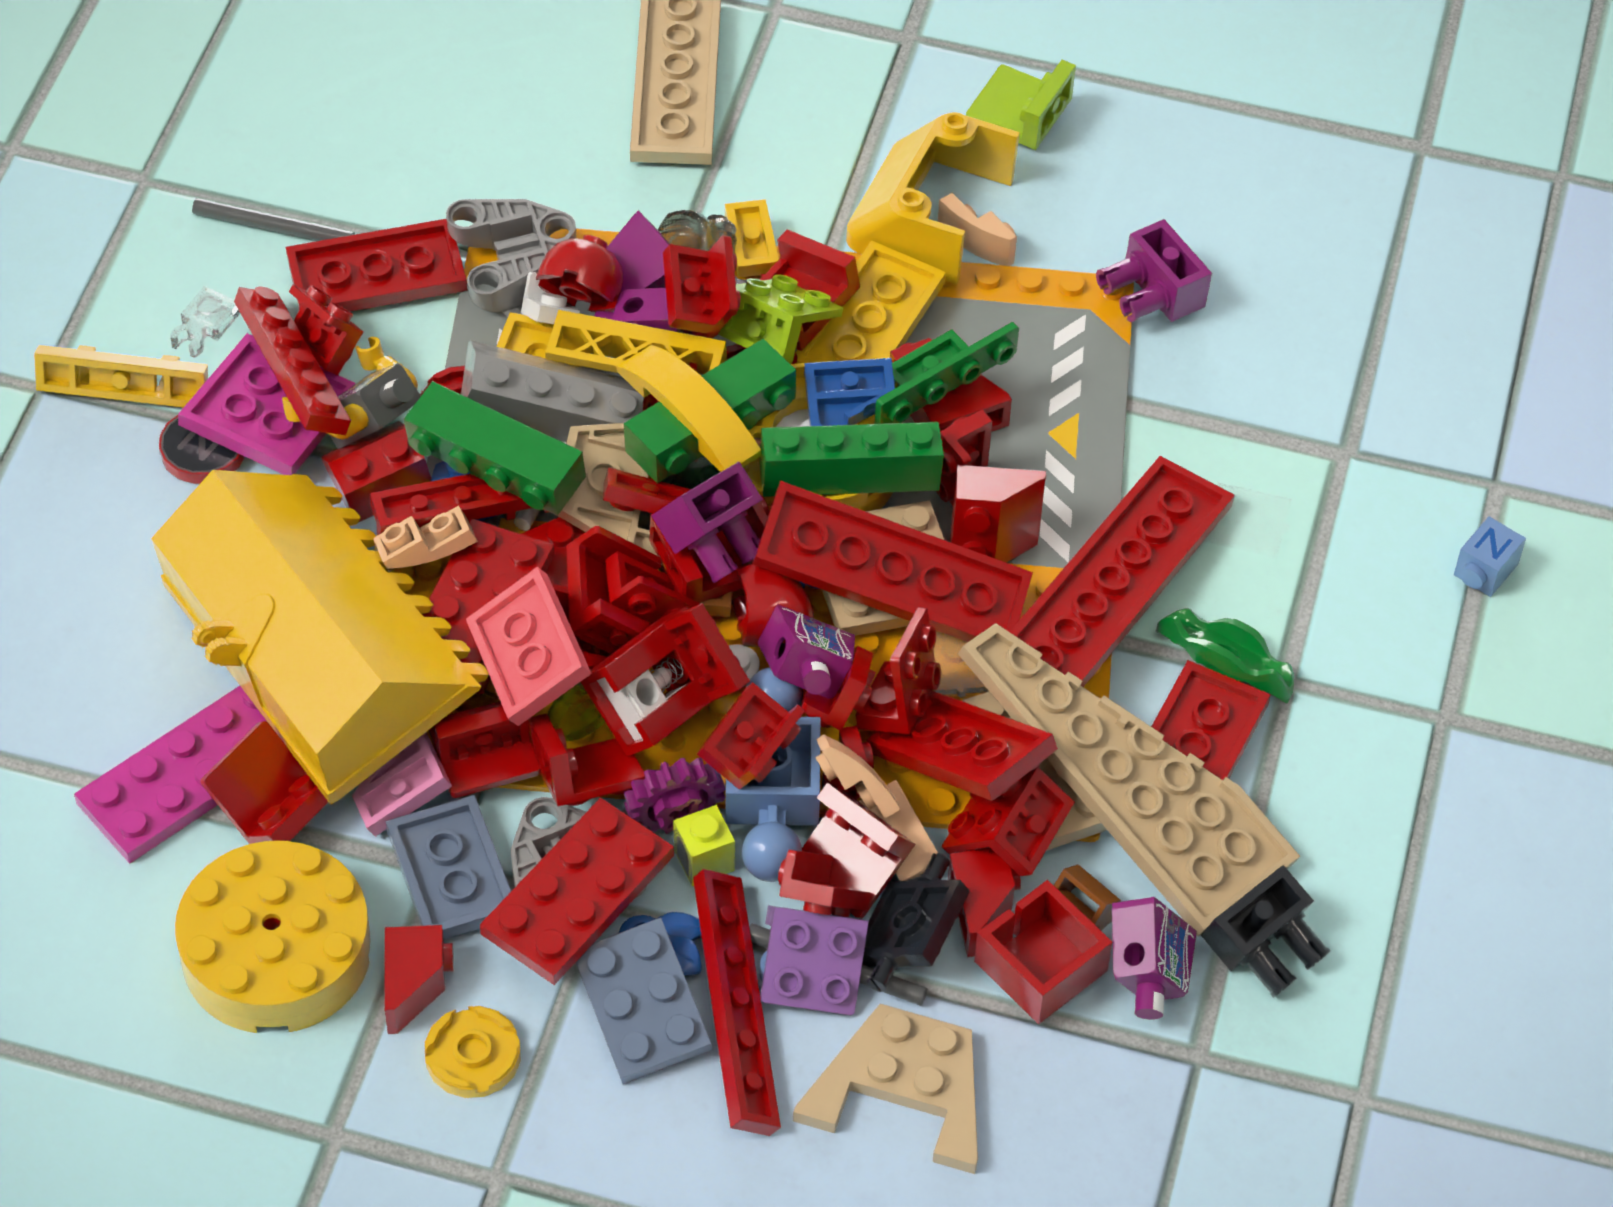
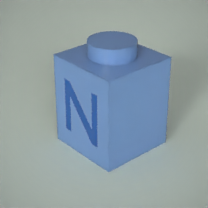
(1489, 556)

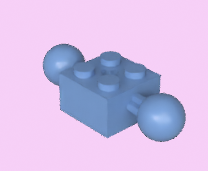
(784, 795)

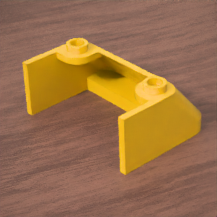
(898, 213)

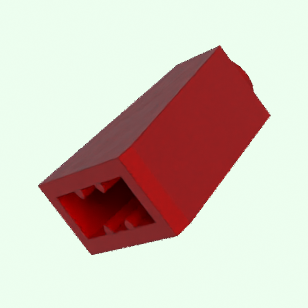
(962, 400)

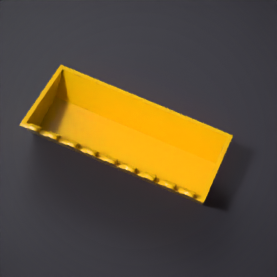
(311, 622)

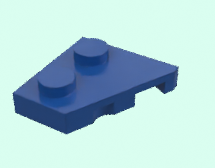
(846, 389)

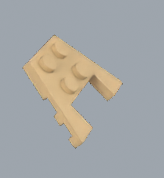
(603, 448)
(908, 1064)

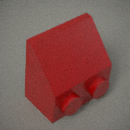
(375, 465)
(997, 510)

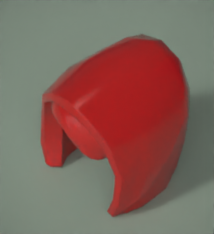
(763, 593)

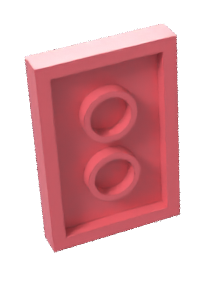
(528, 646)

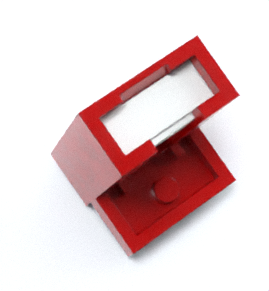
(687, 661)

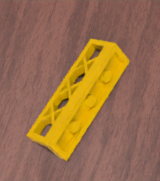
(623, 340)

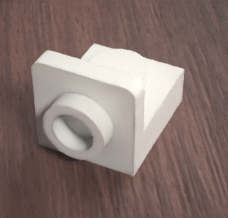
(542, 305)

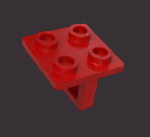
(701, 287)
(483, 749)

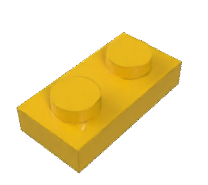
(755, 238)

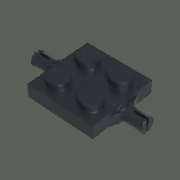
(912, 922)

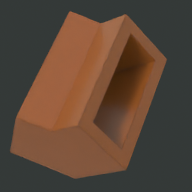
(1078, 877)

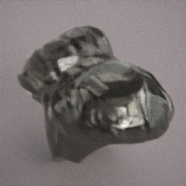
(695, 230)

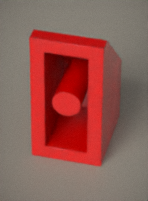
(990, 888)
(414, 971)

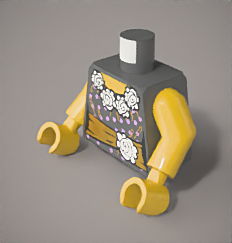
(373, 399)

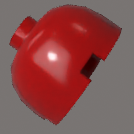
(583, 273)

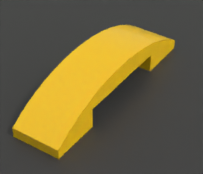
(694, 403)

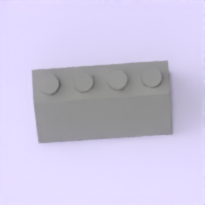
(546, 392)

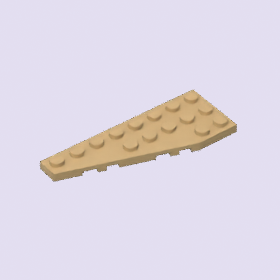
(1174, 818)

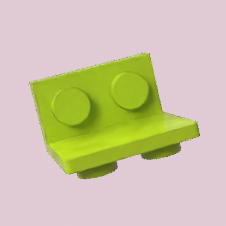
(1024, 101)
(776, 312)

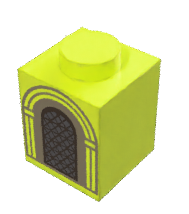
(704, 843)

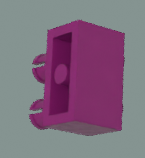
(1165, 270)
(707, 510)

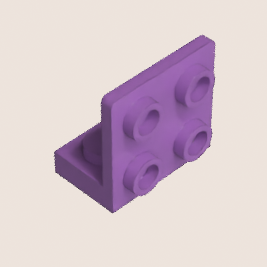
(813, 960)

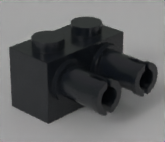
(1267, 911)

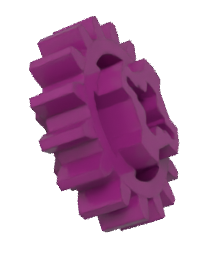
(673, 793)

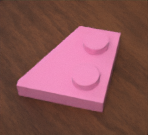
(401, 785)

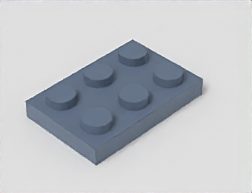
(449, 865)
(642, 1001)

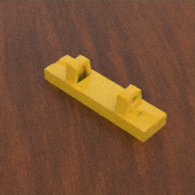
(117, 375)

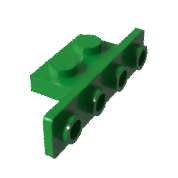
(941, 367)

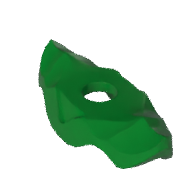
(1231, 650)

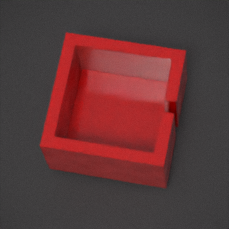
(1051, 956)

